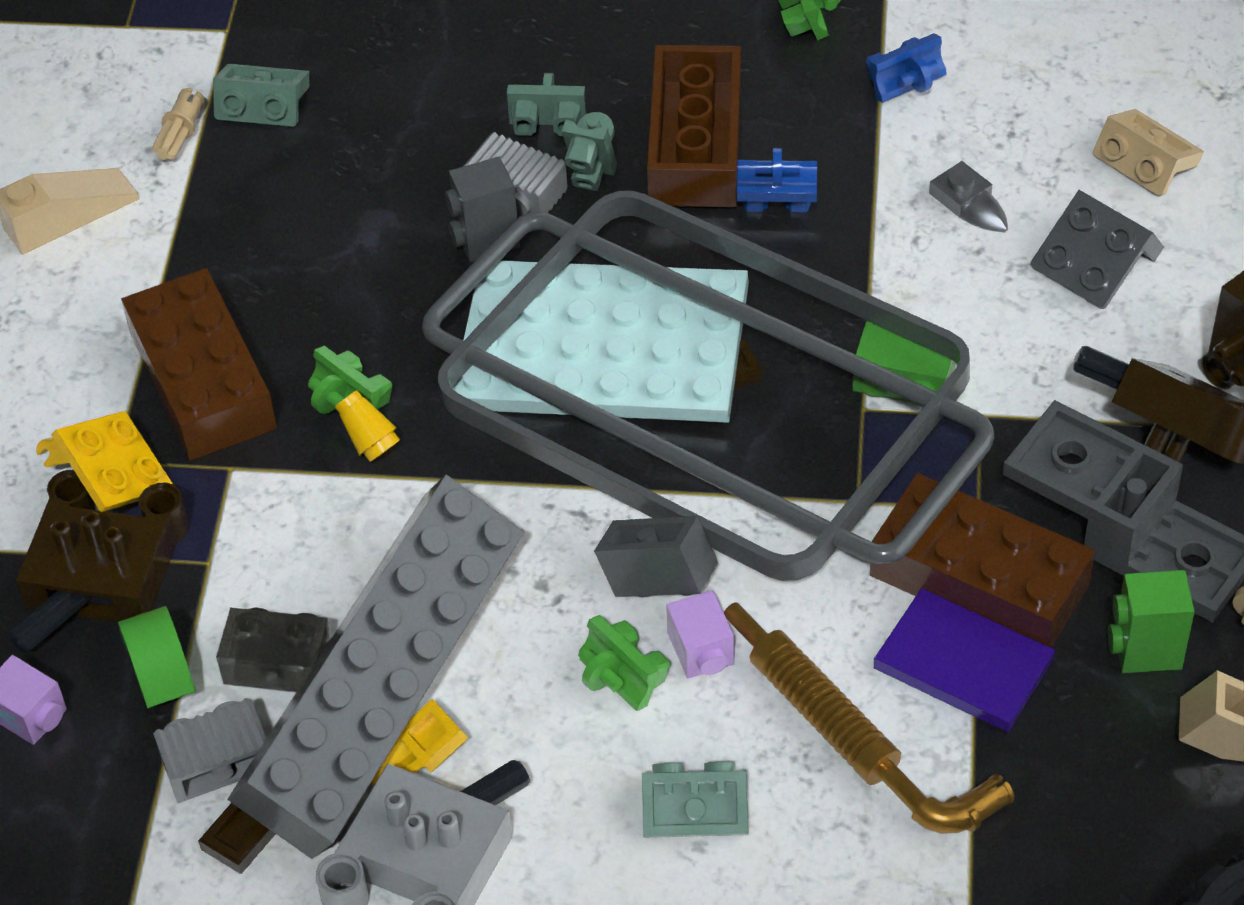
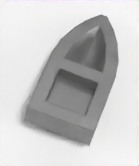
(969, 197)

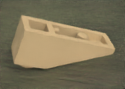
(59, 202)
(1214, 717)

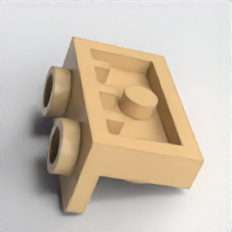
(1145, 150)

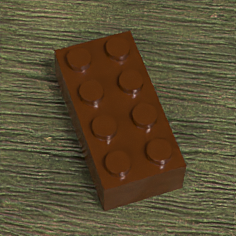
(695, 125)
(199, 364)
(989, 563)

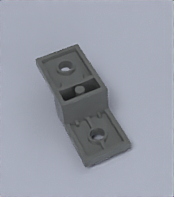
(1129, 504)

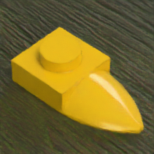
(424, 741)

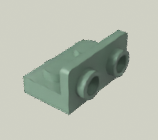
(259, 94)
(694, 802)

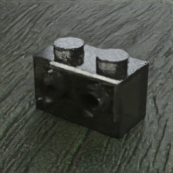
(270, 648)

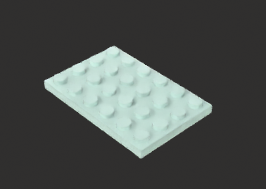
(613, 343)

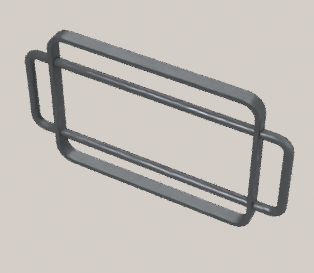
(830, 534)

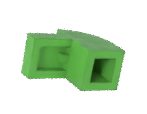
(156, 656)

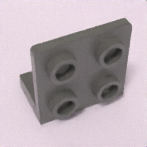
(1094, 249)

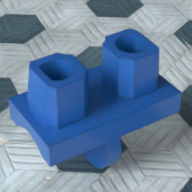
(907, 67)
(777, 182)

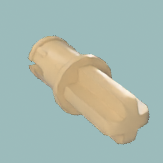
(178, 124)

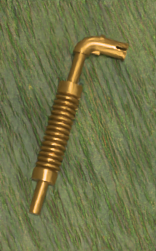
(855, 736)

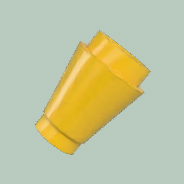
(366, 426)

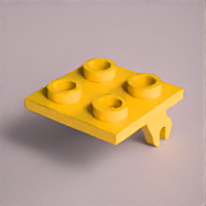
(107, 458)

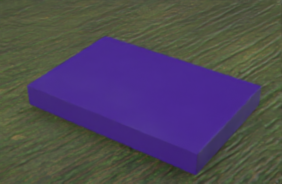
(964, 659)

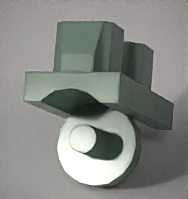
(544, 105)
(590, 149)

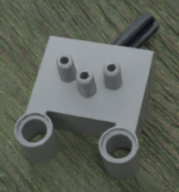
(423, 839)

